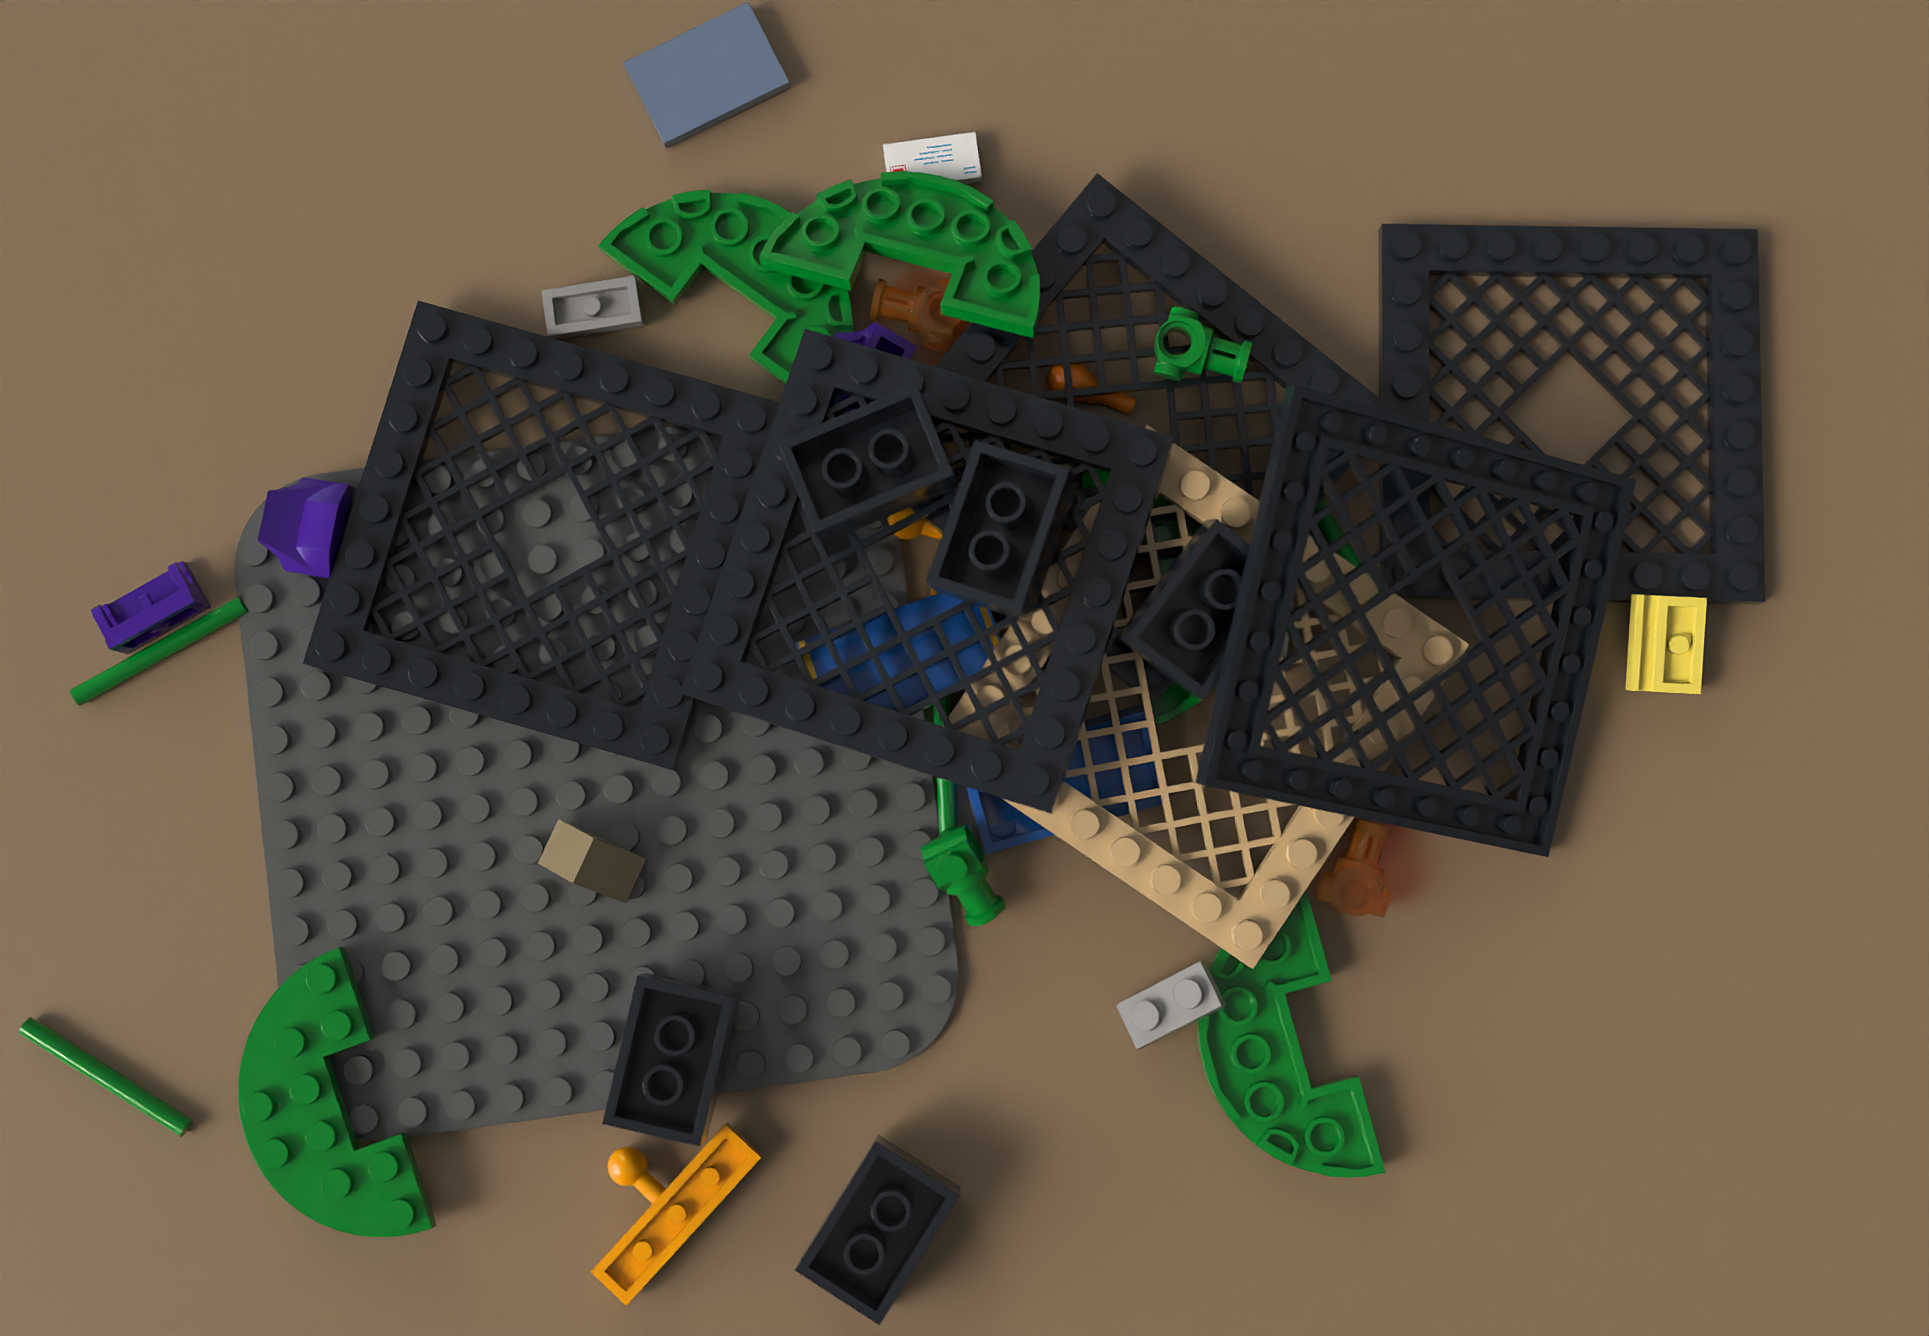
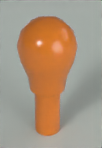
(1083, 378)

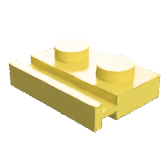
(1666, 644)

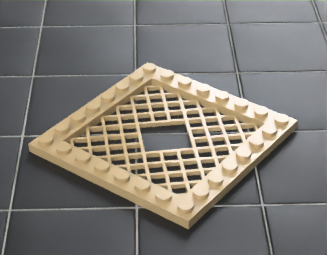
(1271, 892)

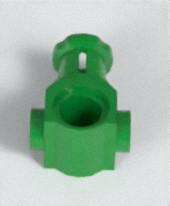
(1204, 352)
(960, 869)

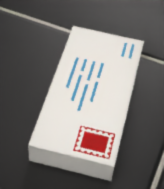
(944, 156)

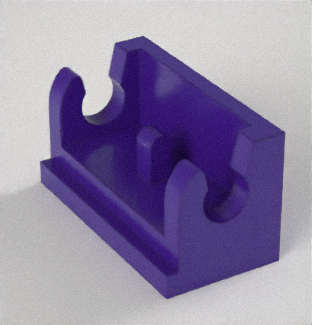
(151, 609)

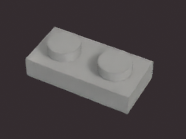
(592, 308)
(1170, 1005)

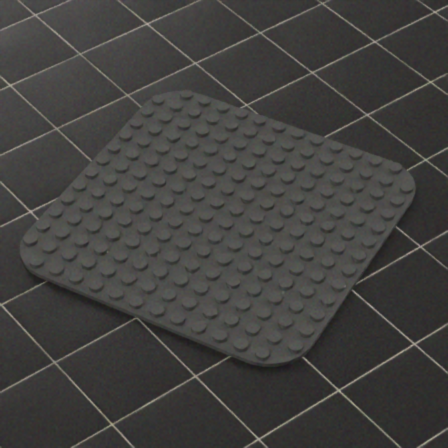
(425, 825)

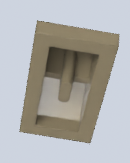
(592, 861)

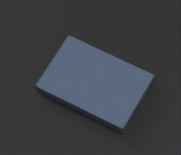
(707, 75)

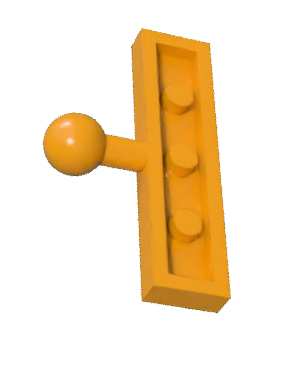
(674, 1209)

